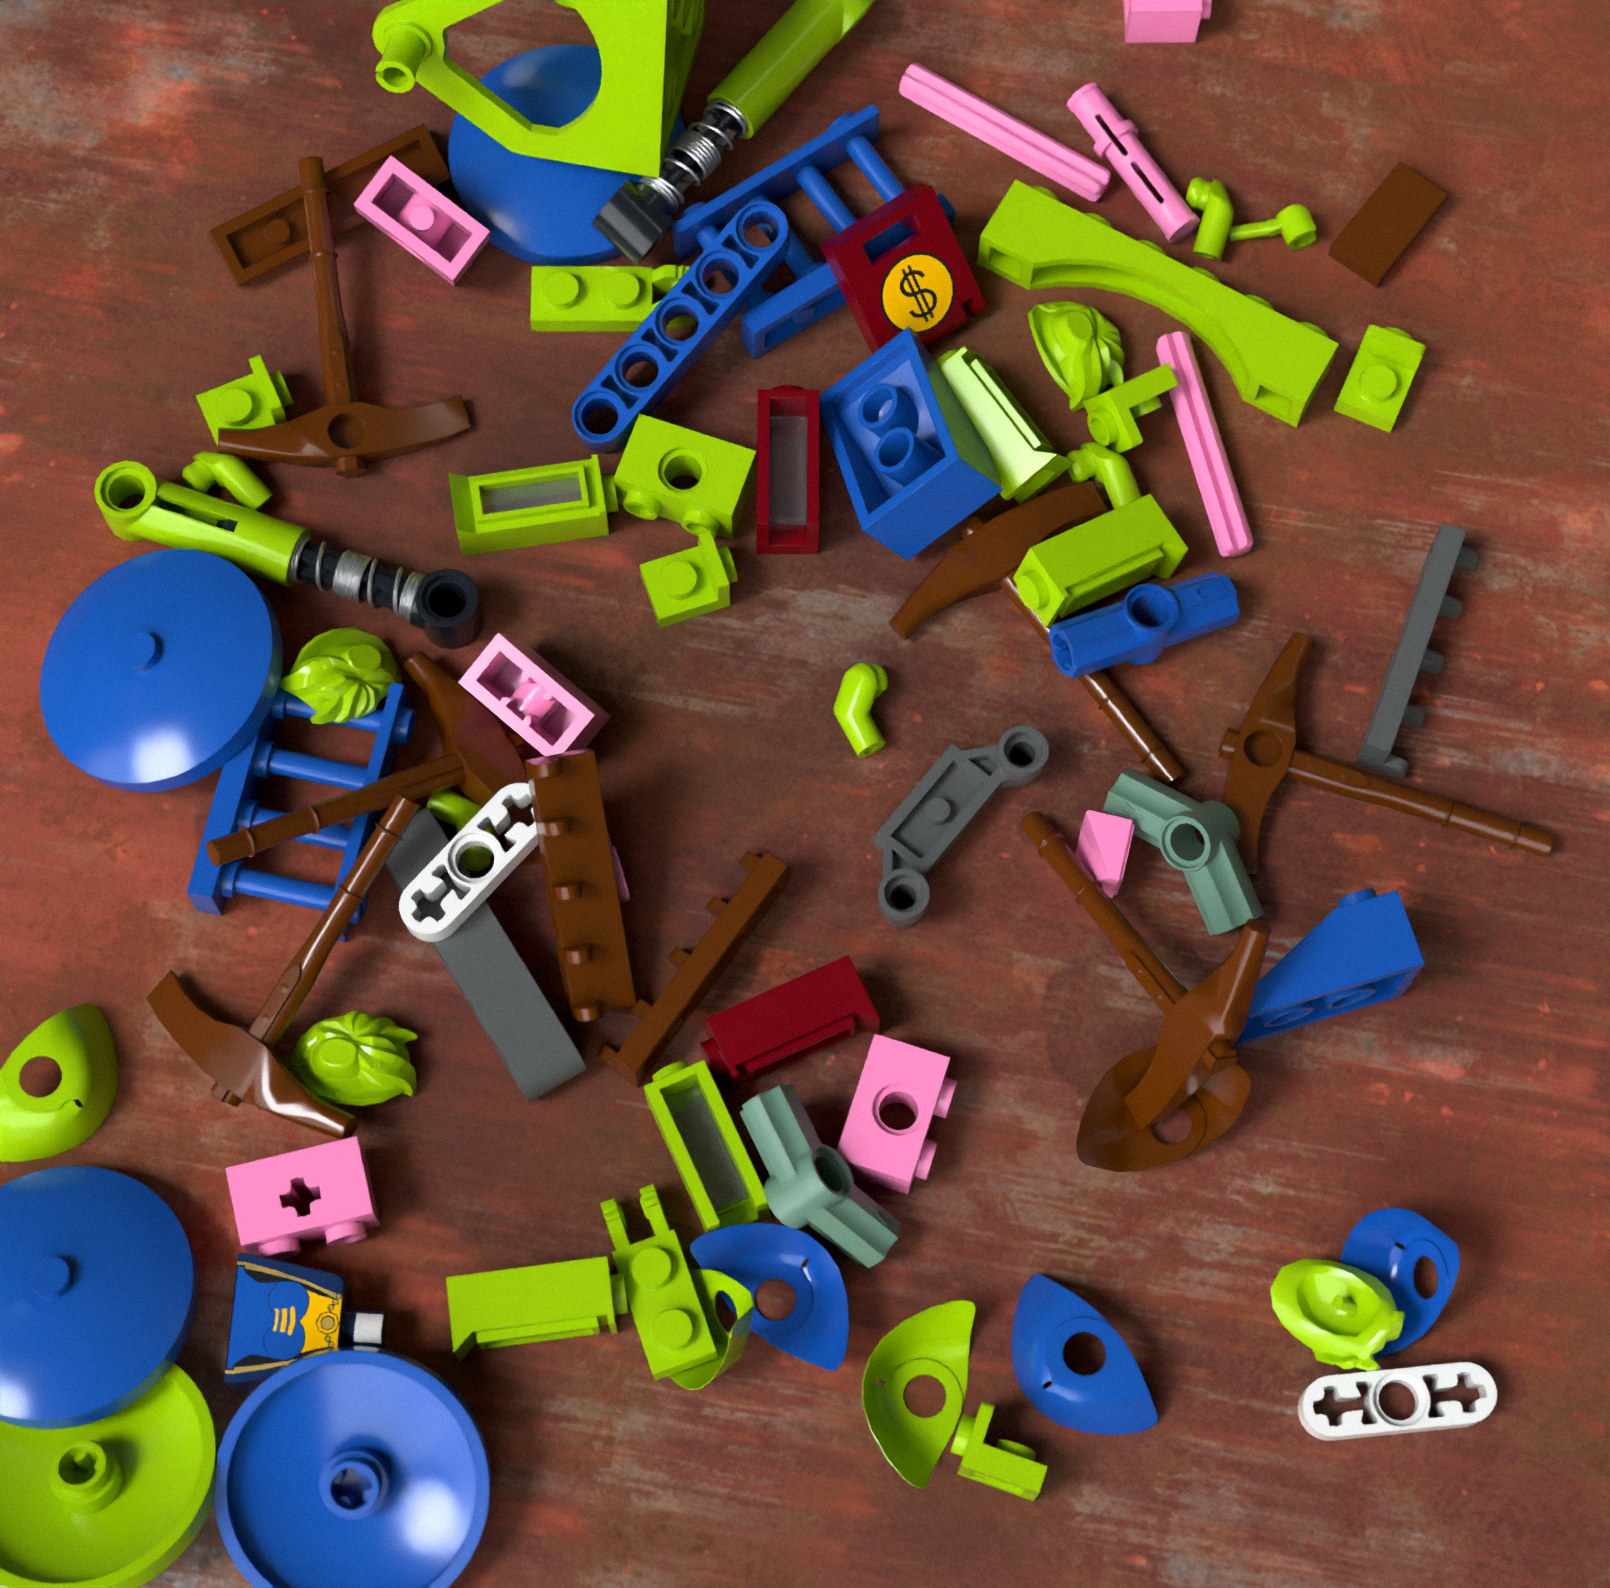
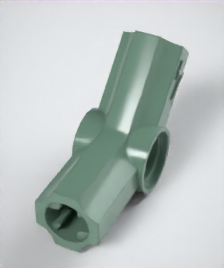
(1211, 869)
(813, 1181)

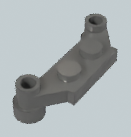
(941, 812)

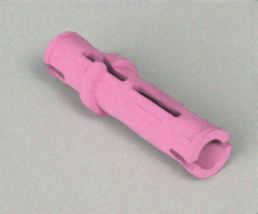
(1093, 111)

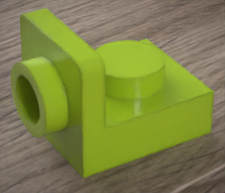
(1380, 377)
(247, 402)
(1114, 411)
(689, 581)
(1005, 1466)

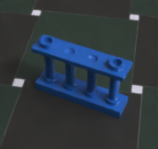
(815, 293)
(236, 805)

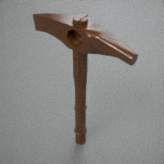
(344, 431)
(989, 561)
(1266, 754)
(475, 758)
(1198, 1022)
(248, 1060)

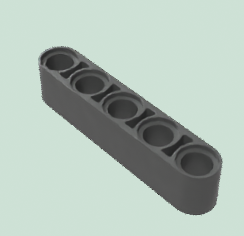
(490, 974)

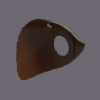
(1114, 1140)

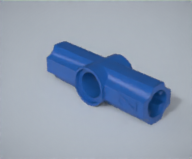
(1117, 636)

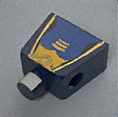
(288, 1314)

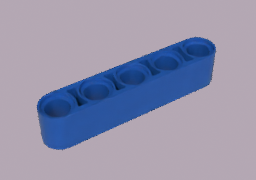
(686, 298)

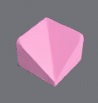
(1105, 848)

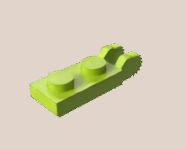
(599, 297)
(660, 1291)

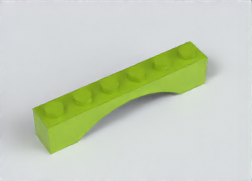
(1051, 245)

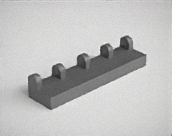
(1411, 651)

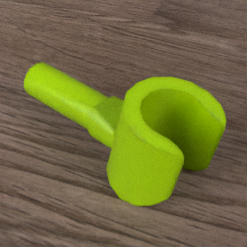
(1292, 222)

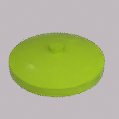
(110, 1495)

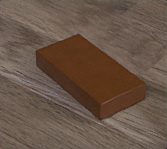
(1388, 224)

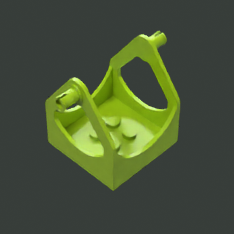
(626, 128)

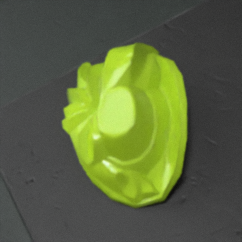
(1077, 349)
(342, 674)
(356, 1059)
(1336, 1311)

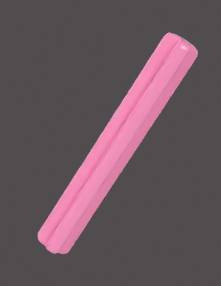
(1004, 132)
(1205, 447)

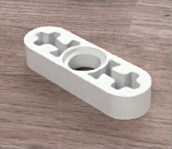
(428, 881)
(1443, 1378)

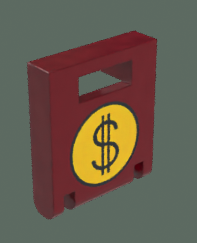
(912, 283)

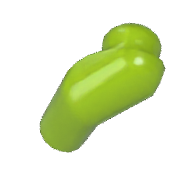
(1216, 218)
(1107, 468)
(228, 472)
(853, 703)
(457, 812)

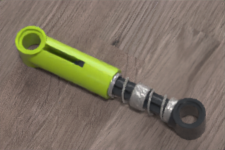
(738, 107)
(282, 552)

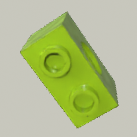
(665, 451)

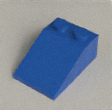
(906, 447)
(1346, 963)

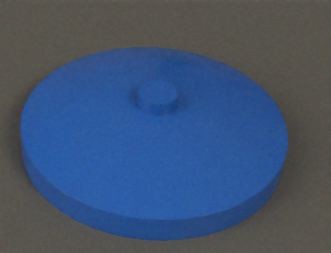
(530, 203)
(161, 670)
(89, 1295)
(352, 1475)

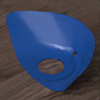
(763, 1251)
(1374, 1251)
(1100, 1403)

